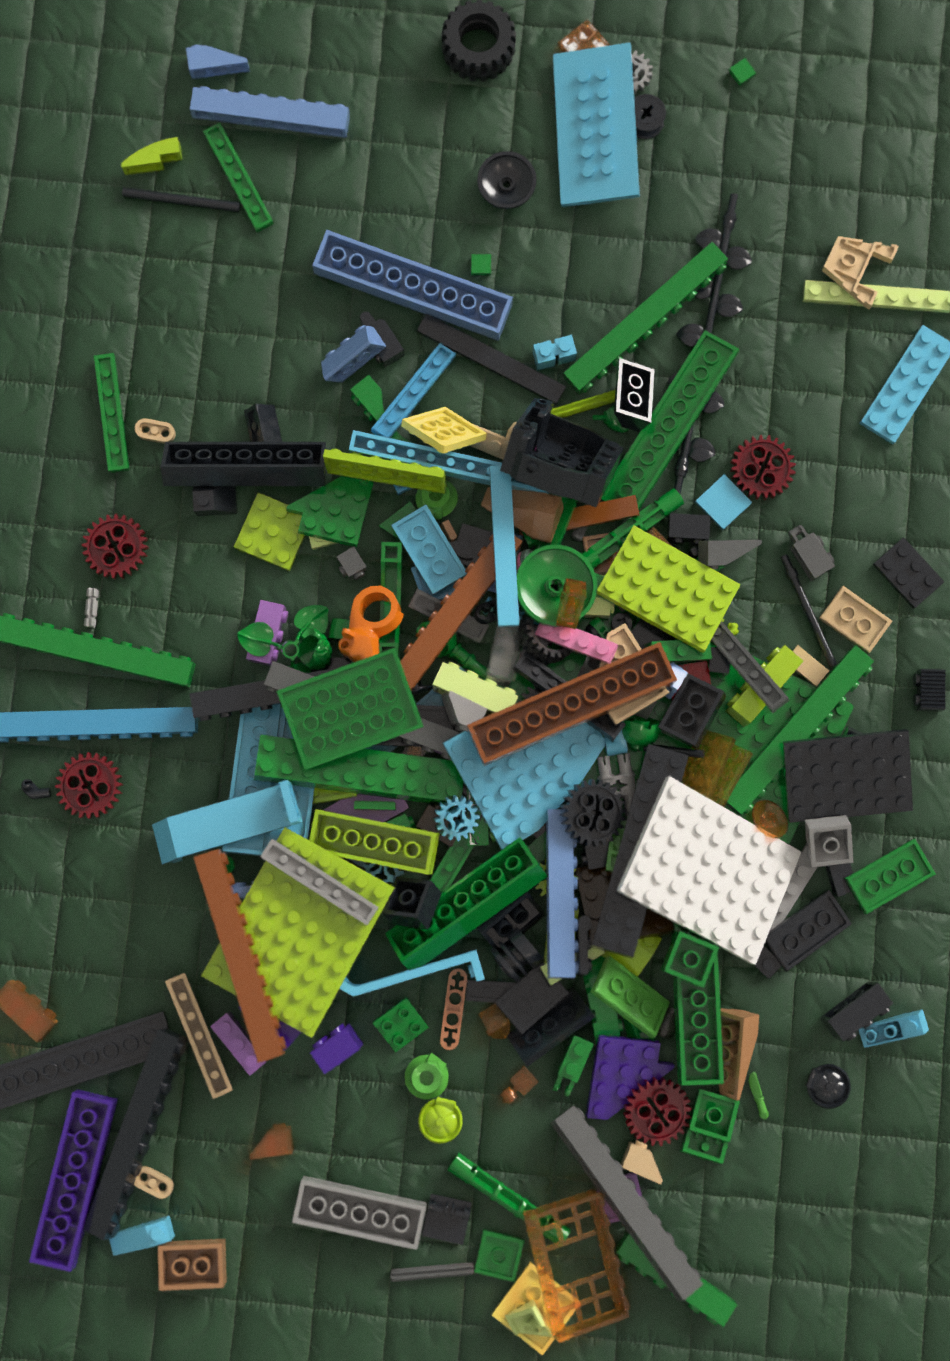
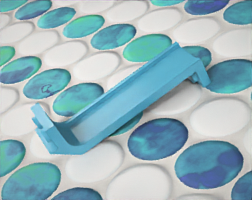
(226, 822)
(474, 968)

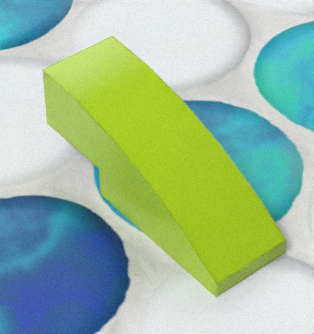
(153, 156)

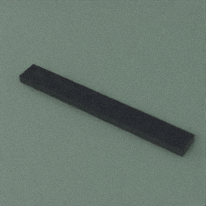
(491, 359)

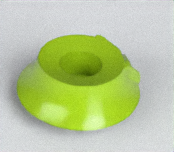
(440, 1120)

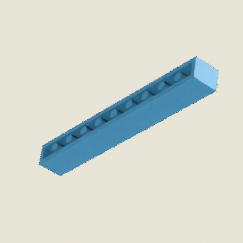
(99, 723)

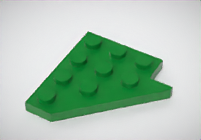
(335, 510)

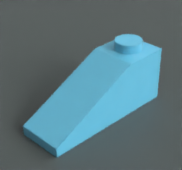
(142, 1236)

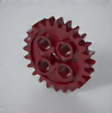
(746, 459)
(99, 555)
(73, 796)
(672, 1100)

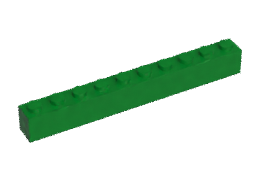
(645, 318)
(95, 651)
(800, 726)

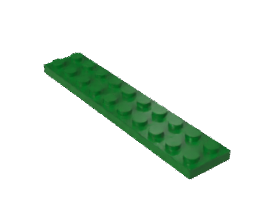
(672, 419)

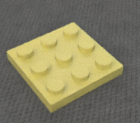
(443, 430)
(524, 1290)

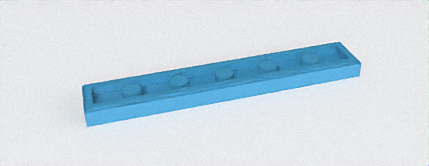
(413, 391)

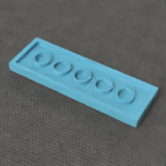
(907, 385)

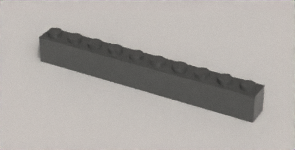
(429, 736)
(627, 1204)

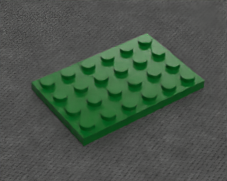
(350, 708)

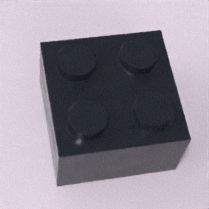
(412, 903)

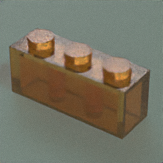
(26, 1010)

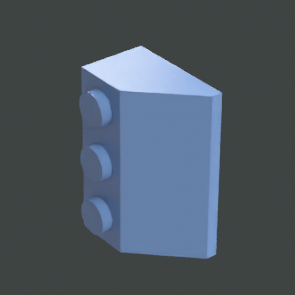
(352, 354)

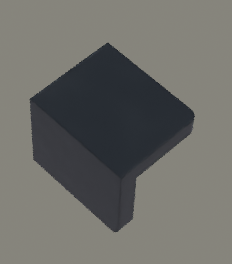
(718, 662)

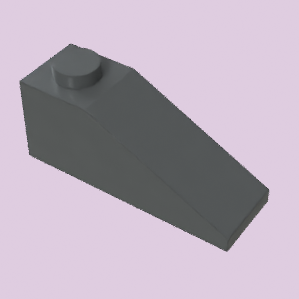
(723, 551)

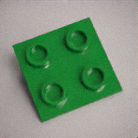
(400, 1024)

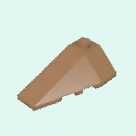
(533, 513)
(738, 1041)

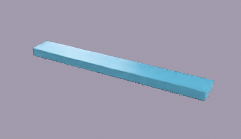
(504, 548)

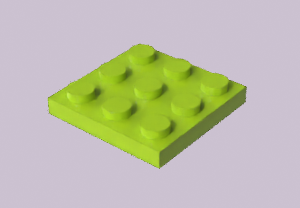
(271, 533)

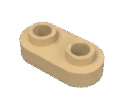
(156, 430)
(152, 1184)

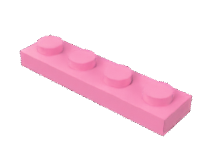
(579, 642)

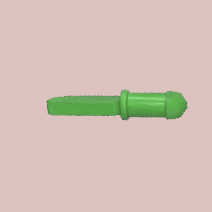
(757, 1094)

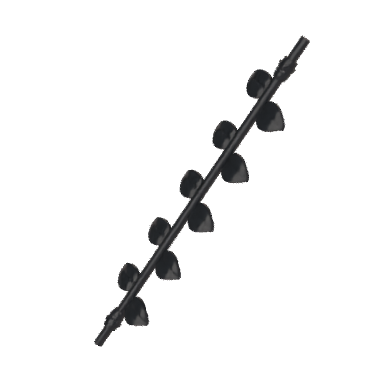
(725, 305)

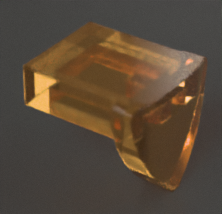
(495, 1022)

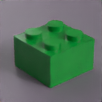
(689, 958)

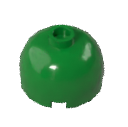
(641, 731)

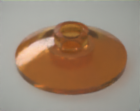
(770, 819)

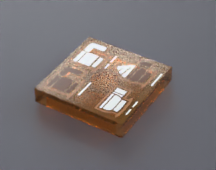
(582, 38)

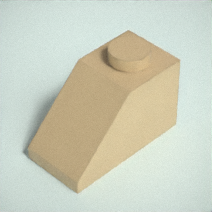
(640, 1161)

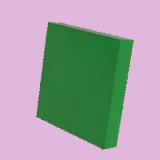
(499, 1255)

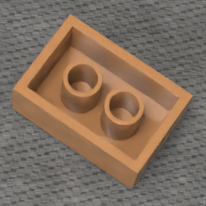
(192, 1264)

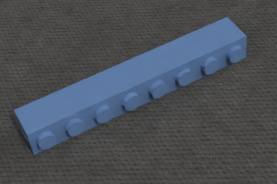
(269, 112)
(560, 898)

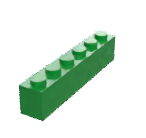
(705, 1299)

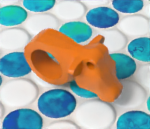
(363, 636)

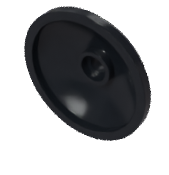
(509, 169)

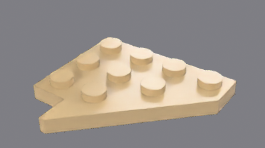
(626, 646)

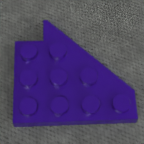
(618, 1069)

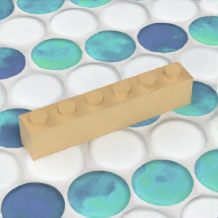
(199, 1035)

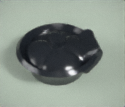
(828, 1086)

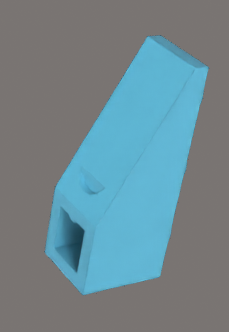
(894, 1029)

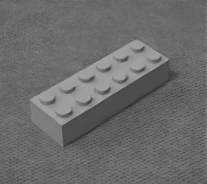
(359, 1212)

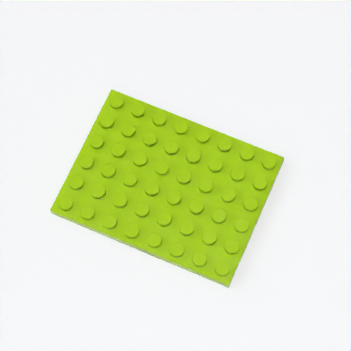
(301, 936)

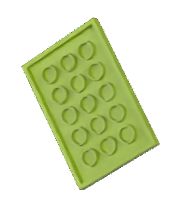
(668, 589)

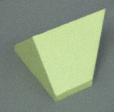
(528, 1320)

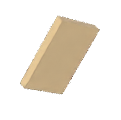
(855, 619)

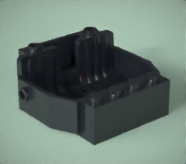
(560, 455)

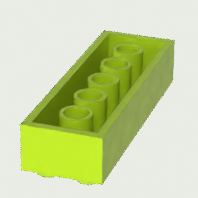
(375, 841)

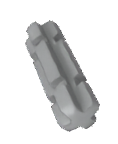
(91, 608)

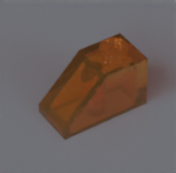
(571, 603)
(276, 1142)

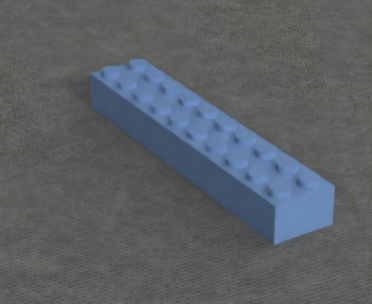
(412, 285)

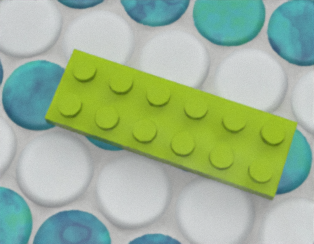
(385, 471)

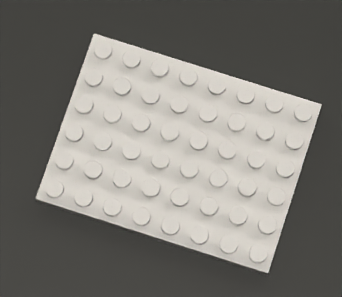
(709, 871)

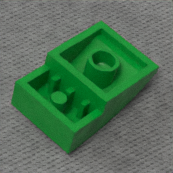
(710, 1126)

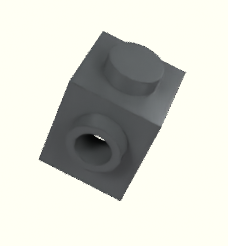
(351, 564)

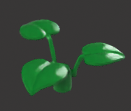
(258, 636)

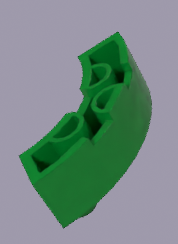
(605, 1018)

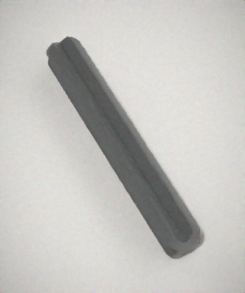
(430, 1272)

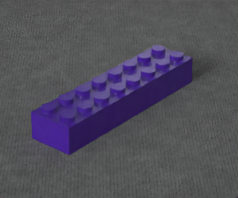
(73, 1180)

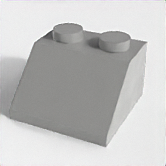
(461, 710)
(829, 840)

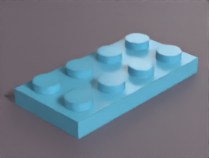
(429, 549)

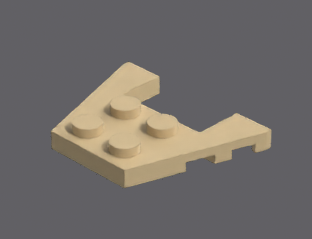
(848, 262)

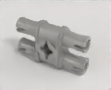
(625, 777)

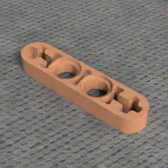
(451, 1008)

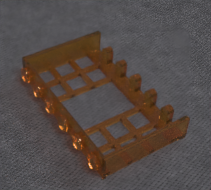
(545, 1275)

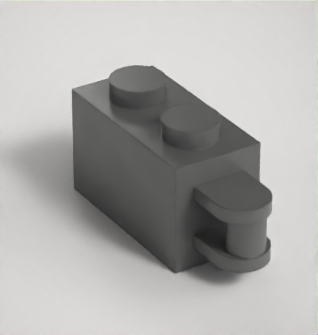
(810, 553)

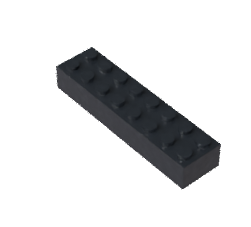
(243, 464)

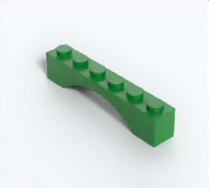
(369, 397)
(392, 580)

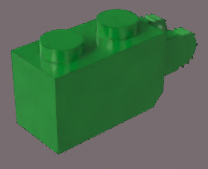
(573, 1062)

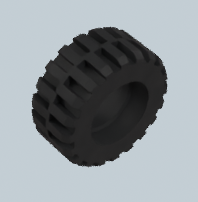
(478, 17)

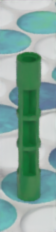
(648, 518)
(498, 1192)

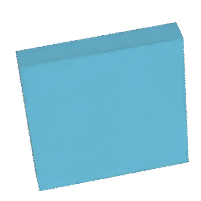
(723, 502)

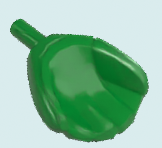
(610, 420)

